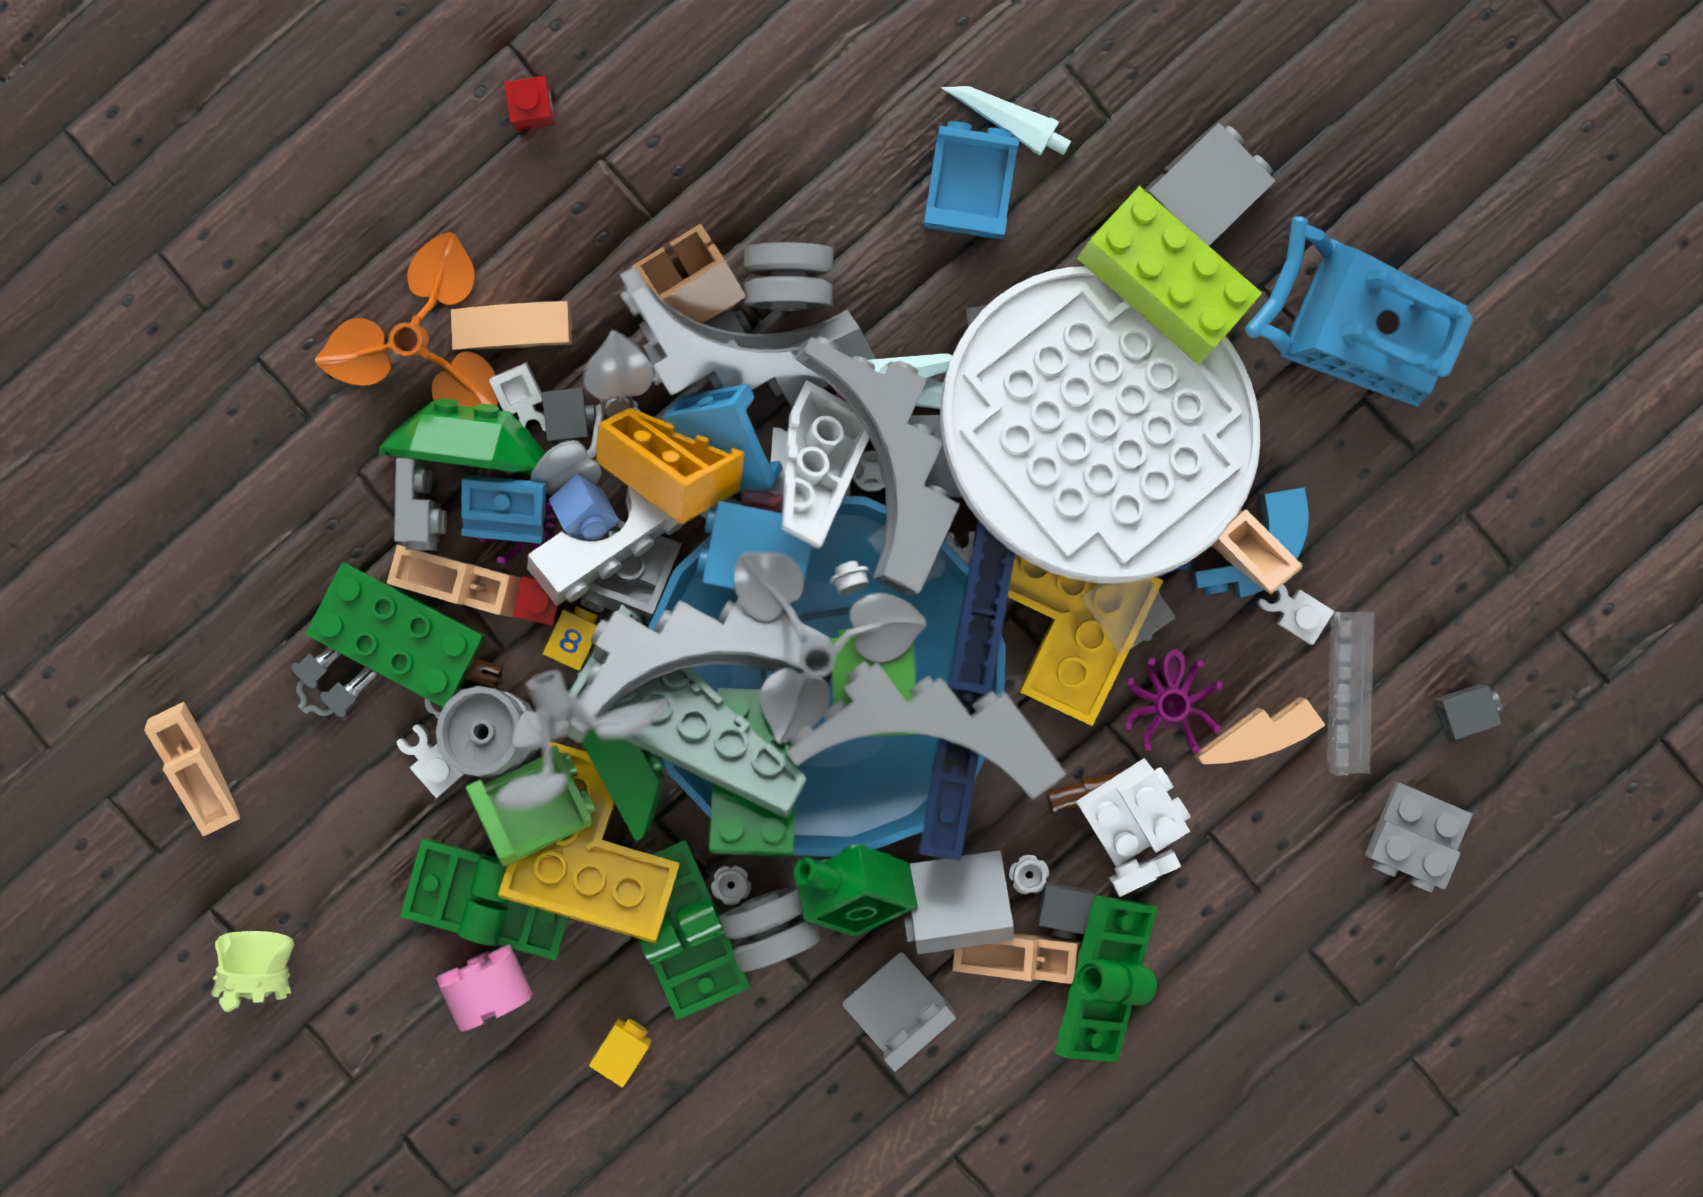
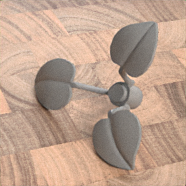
(613, 377)
(792, 700)
(549, 723)

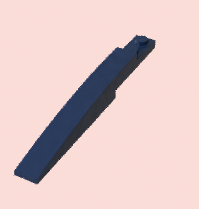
(969, 680)

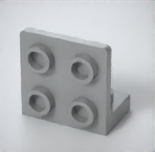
(899, 1010)

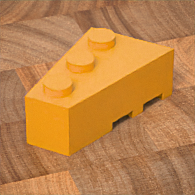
(667, 467)

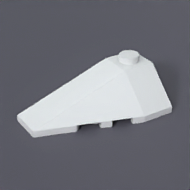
(820, 461)

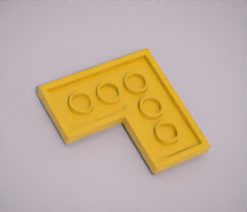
(1075, 657)
(592, 877)

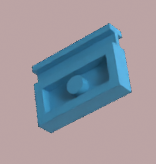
(503, 509)

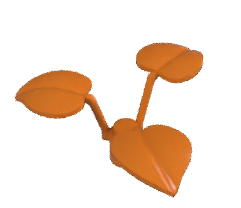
(358, 348)

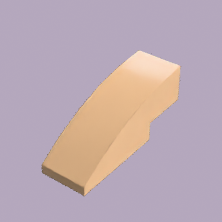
(511, 326)
(1256, 553)
(454, 581)
(1262, 735)
(192, 768)
(1022, 958)

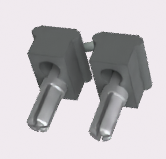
(339, 699)

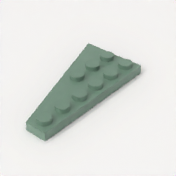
(708, 738)

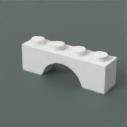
(568, 564)

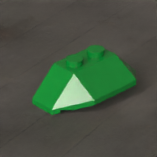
(466, 437)
(630, 776)

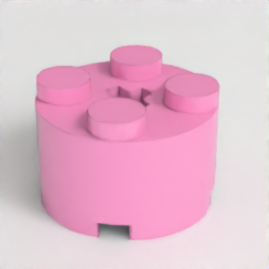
(485, 988)

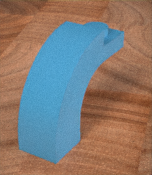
(1286, 519)

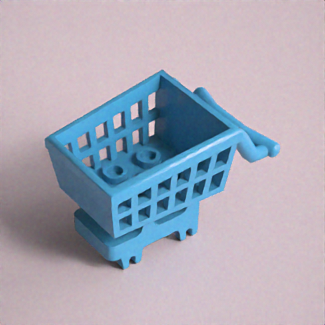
(1339, 314)

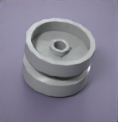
(789, 273)
(478, 732)
(772, 932)

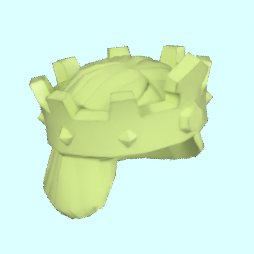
(251, 967)

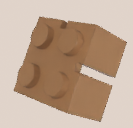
(710, 282)

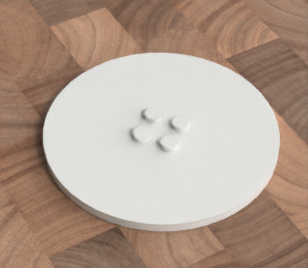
(1095, 432)

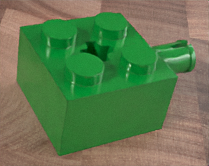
(855, 889)

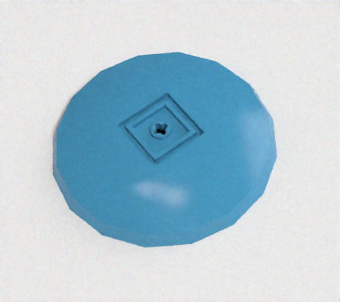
(865, 786)

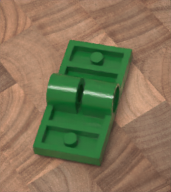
(395, 635)
(736, 822)
(460, 894)
(692, 948)
(1108, 980)

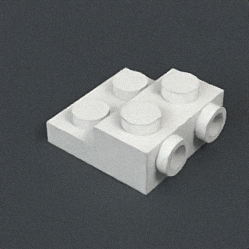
(1135, 812)

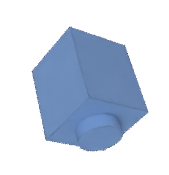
(583, 509)

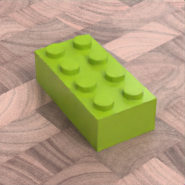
(1169, 275)

